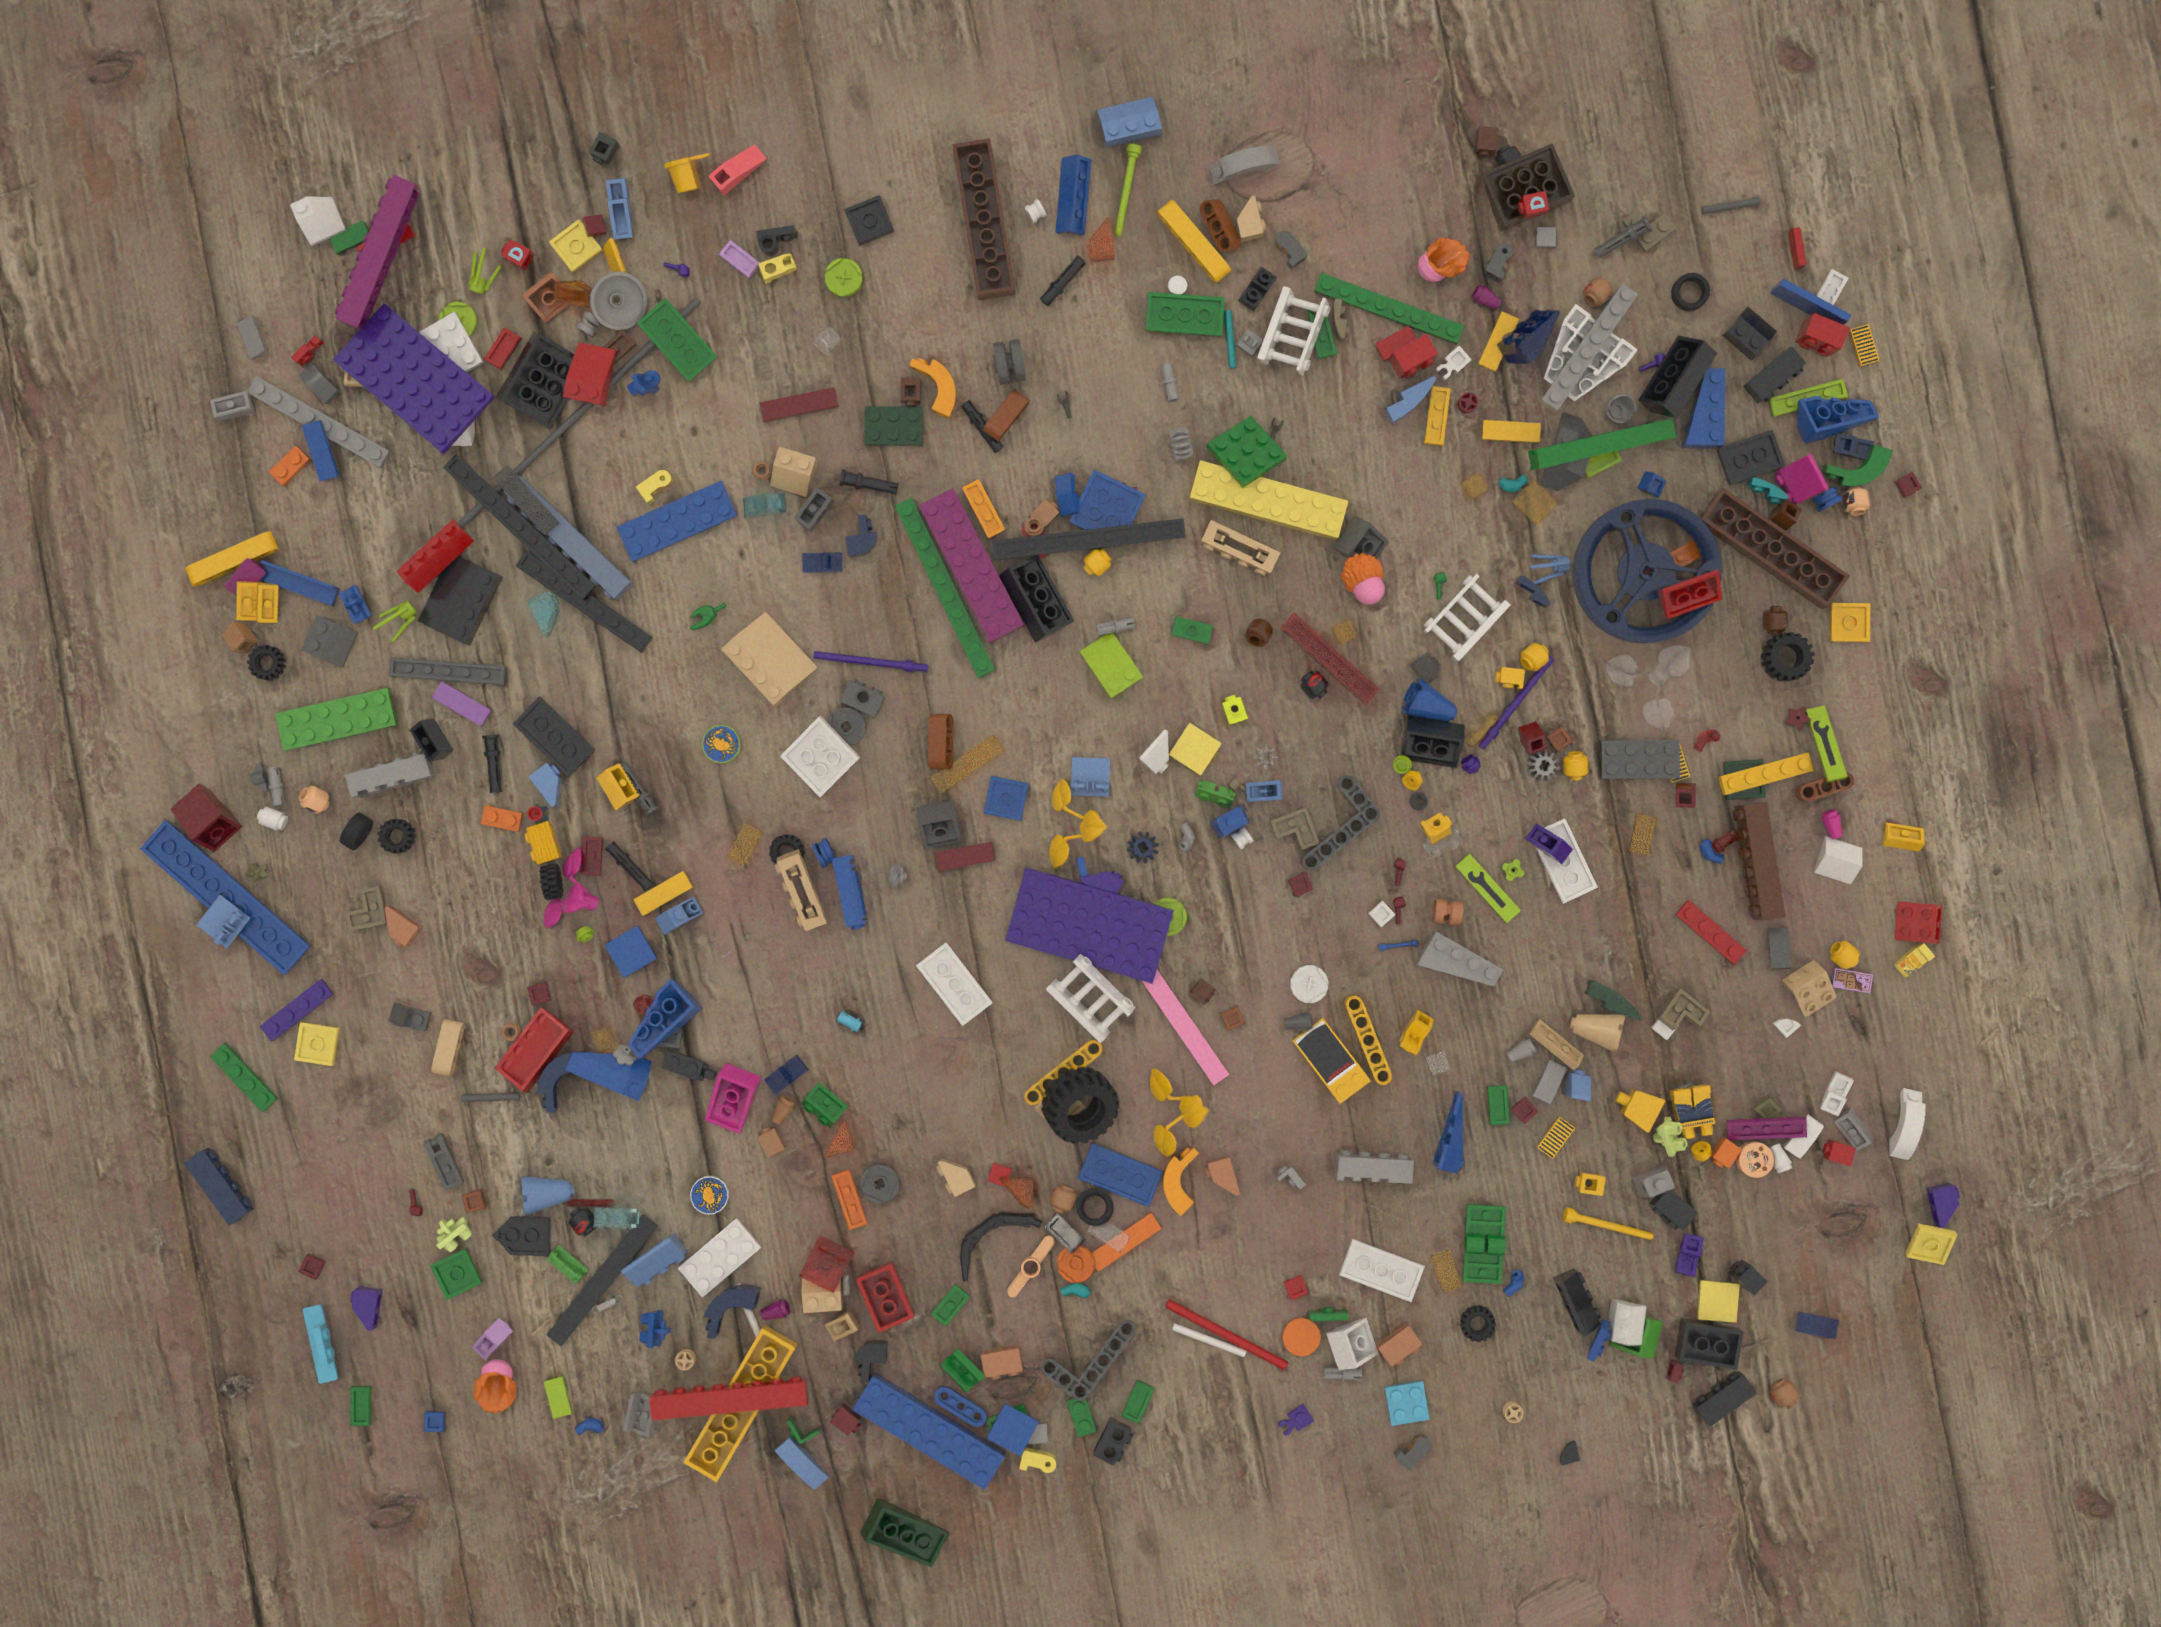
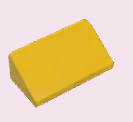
(613, 256)
(1903, 837)

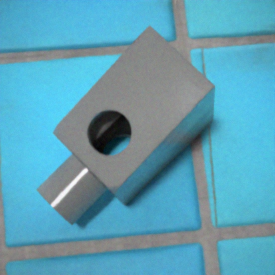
(1654, 1181)

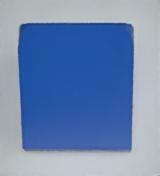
(1651, 484)

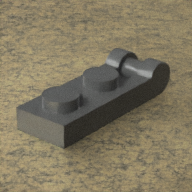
(443, 1162)

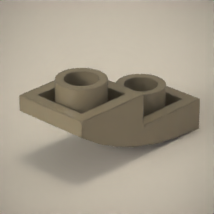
(1340, 325)

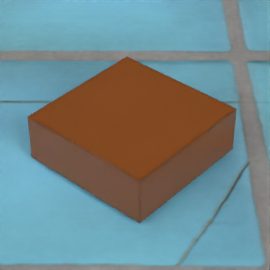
(1559, 739)
(1232, 1018)
(474, 1201)

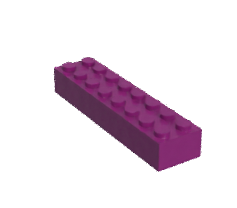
(378, 252)
(971, 565)

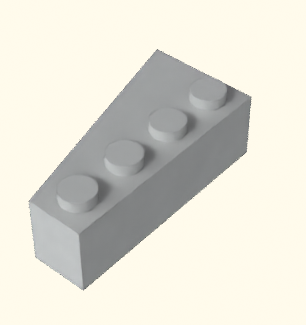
(389, 776)
(1451, 958)
(1373, 1167)

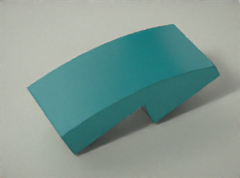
(1772, 492)

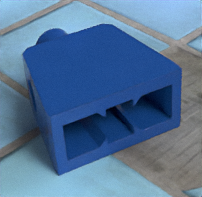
(1230, 821)

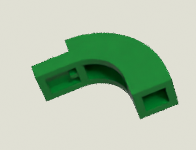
(1871, 468)

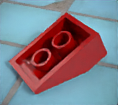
(590, 374)

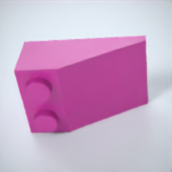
(1801, 479)
(732, 1098)

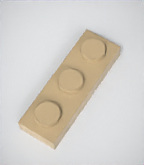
(1556, 1044)

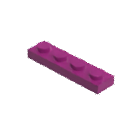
(1766, 1128)

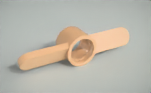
(1038, 1256)

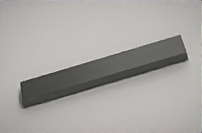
(447, 671)

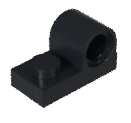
(782, 233)

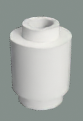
(272, 818)

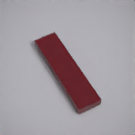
(799, 404)

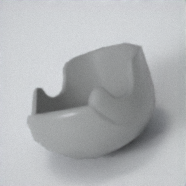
(1620, 408)

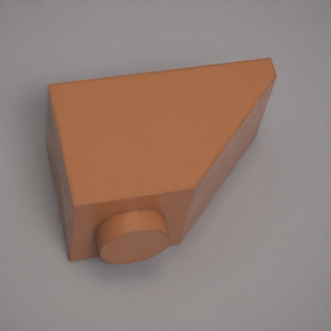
(401, 927)
(1223, 1174)

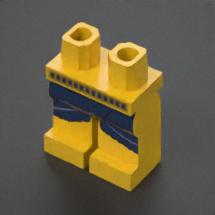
(1693, 1109)

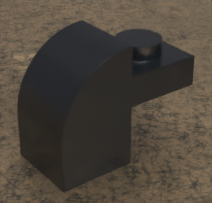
(870, 1352)

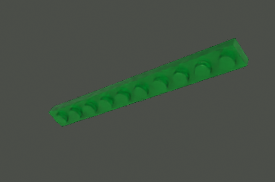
(944, 587)

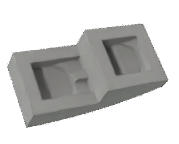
(1549, 1082)

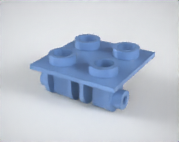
(1090, 776)
(223, 921)

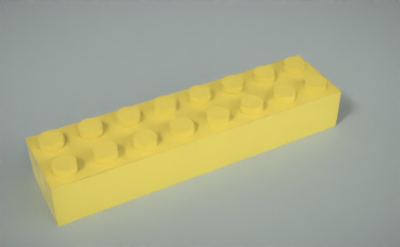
(1269, 501)

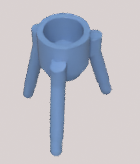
(1558, 564)

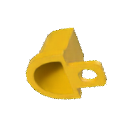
(685, 173)

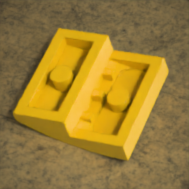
(257, 601)

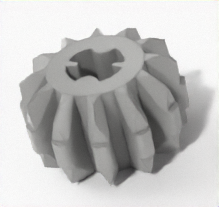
(1180, 443)
(1548, 769)

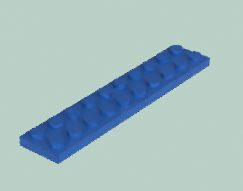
(208, 880)

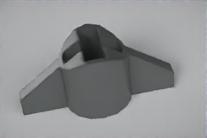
(259, 778)

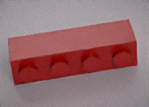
(435, 556)

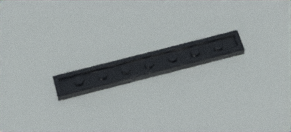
(590, 605)
(601, 1280)

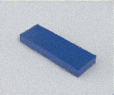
(320, 450)

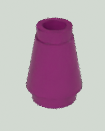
(1486, 297)
(776, 1310)

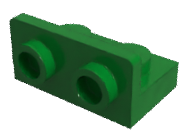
(824, 1105)
(962, 1370)

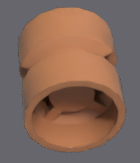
(1447, 912)

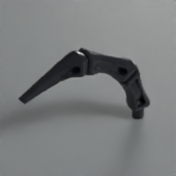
(993, 1222)

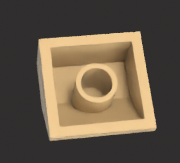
(793, 471)
(819, 1299)

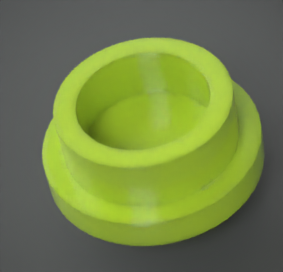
(1402, 764)
(584, 934)

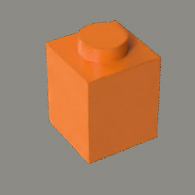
(1725, 1153)

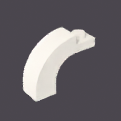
(1910, 1125)

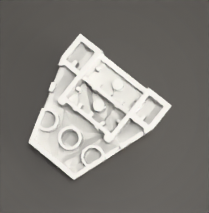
(1610, 358)

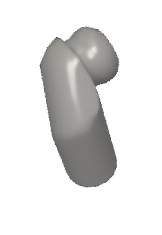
(1188, 837)

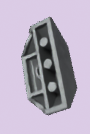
(1564, 474)

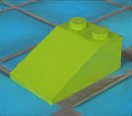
(1111, 665)

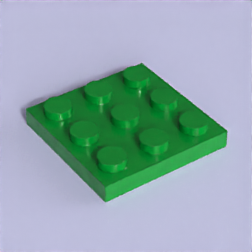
(1246, 451)

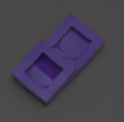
(1688, 1255)

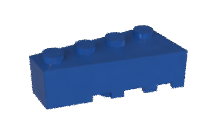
(1707, 414)

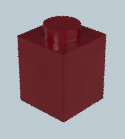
(1532, 738)
(1685, 795)
(846, 1420)

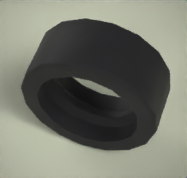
(1701, 281)
(356, 831)
(1080, 1207)

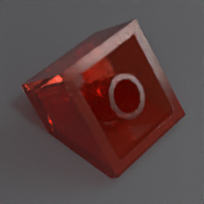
(826, 1264)

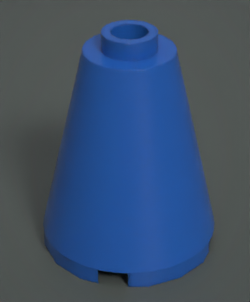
(1428, 703)

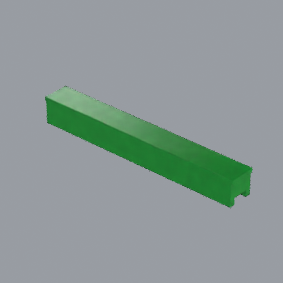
(1601, 444)

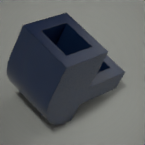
(864, 542)

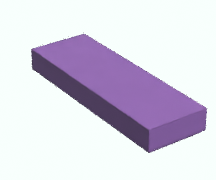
(461, 703)

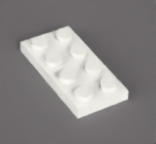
(719, 1257)

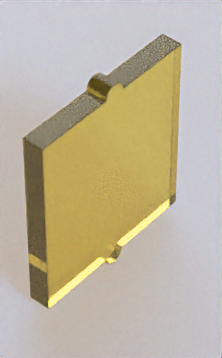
(1534, 502)

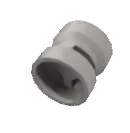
(585, 327)

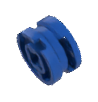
(1826, 498)
(827, 852)

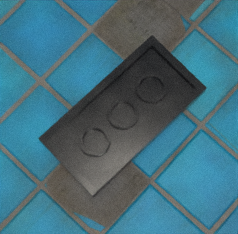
(554, 736)

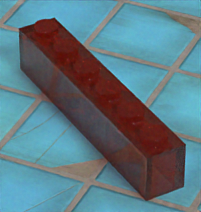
(1329, 659)

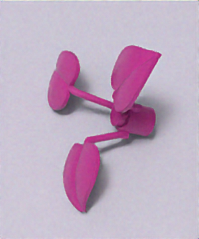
(577, 897)

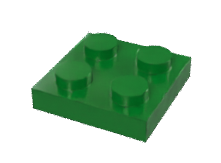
(456, 1273)

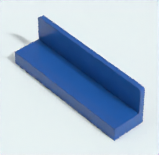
(1073, 195)
(300, 584)

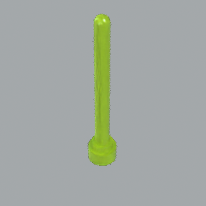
(1133, 152)

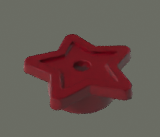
(1797, 723)

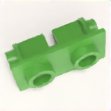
(1206, 792)
(567, 1264)

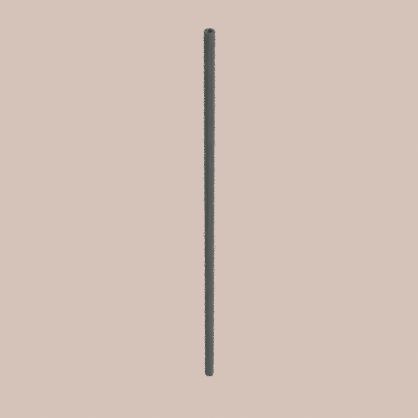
(575, 416)

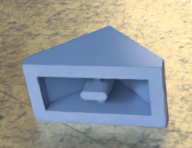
(1264, 791)

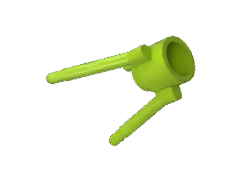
(477, 283)
(404, 610)

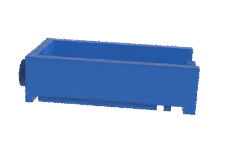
(850, 892)

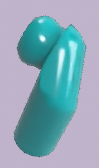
(1511, 485)
(1077, 1289)

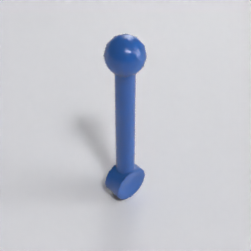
(1382, 947)

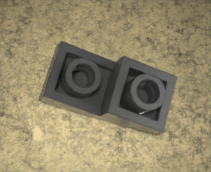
(319, 383)
(1779, 948)

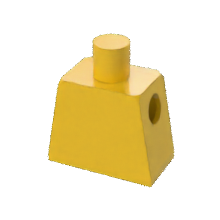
(1640, 1108)

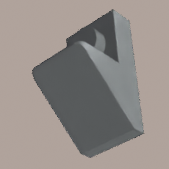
(409, 1017)

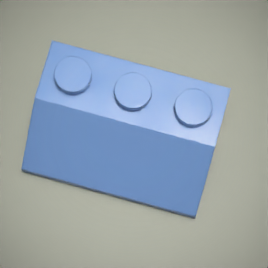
(1129, 122)
(655, 1261)

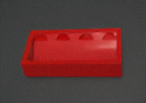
(534, 1049)

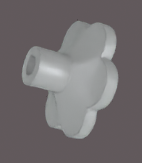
(896, 875)
(624, 1055)

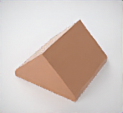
(541, 298)

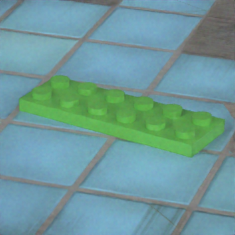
(336, 719)

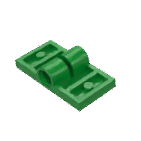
(1484, 1243)

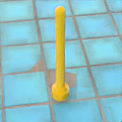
(1571, 1215)

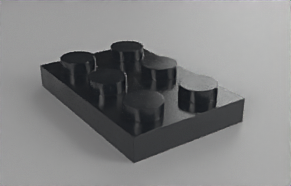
(1750, 457)

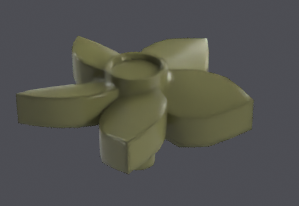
(257, 872)

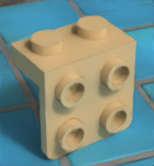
(1810, 987)

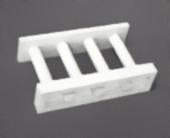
(1281, 317)
(1471, 635)
(1084, 1015)

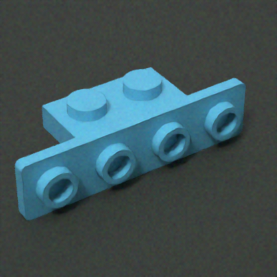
(320, 1343)

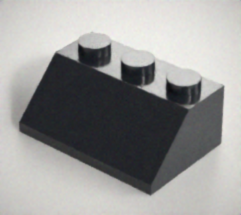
(1432, 741)
(1578, 1301)

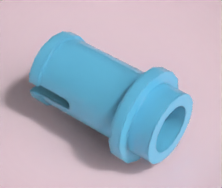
(849, 1021)

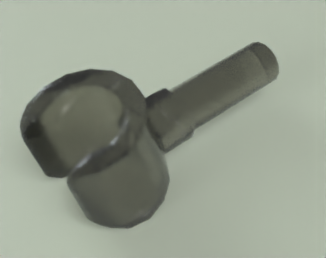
(1064, 402)
(1275, 429)

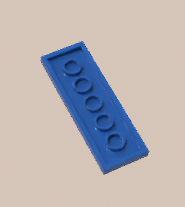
(676, 521)

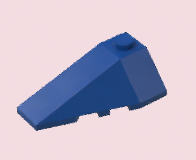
(667, 1014)
(1450, 1147)

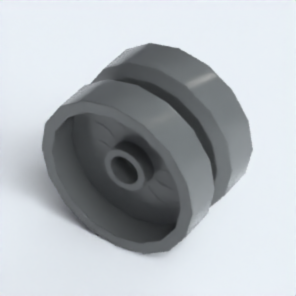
(1009, 361)

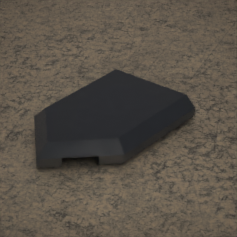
(525, 1235)

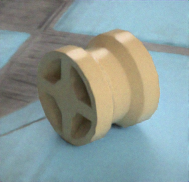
(685, 1363)
(1515, 1414)

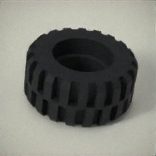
(1091, 1121)

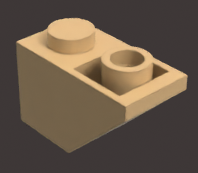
(1249, 222)
(957, 1177)

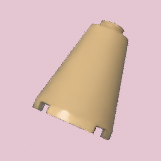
(1600, 1029)

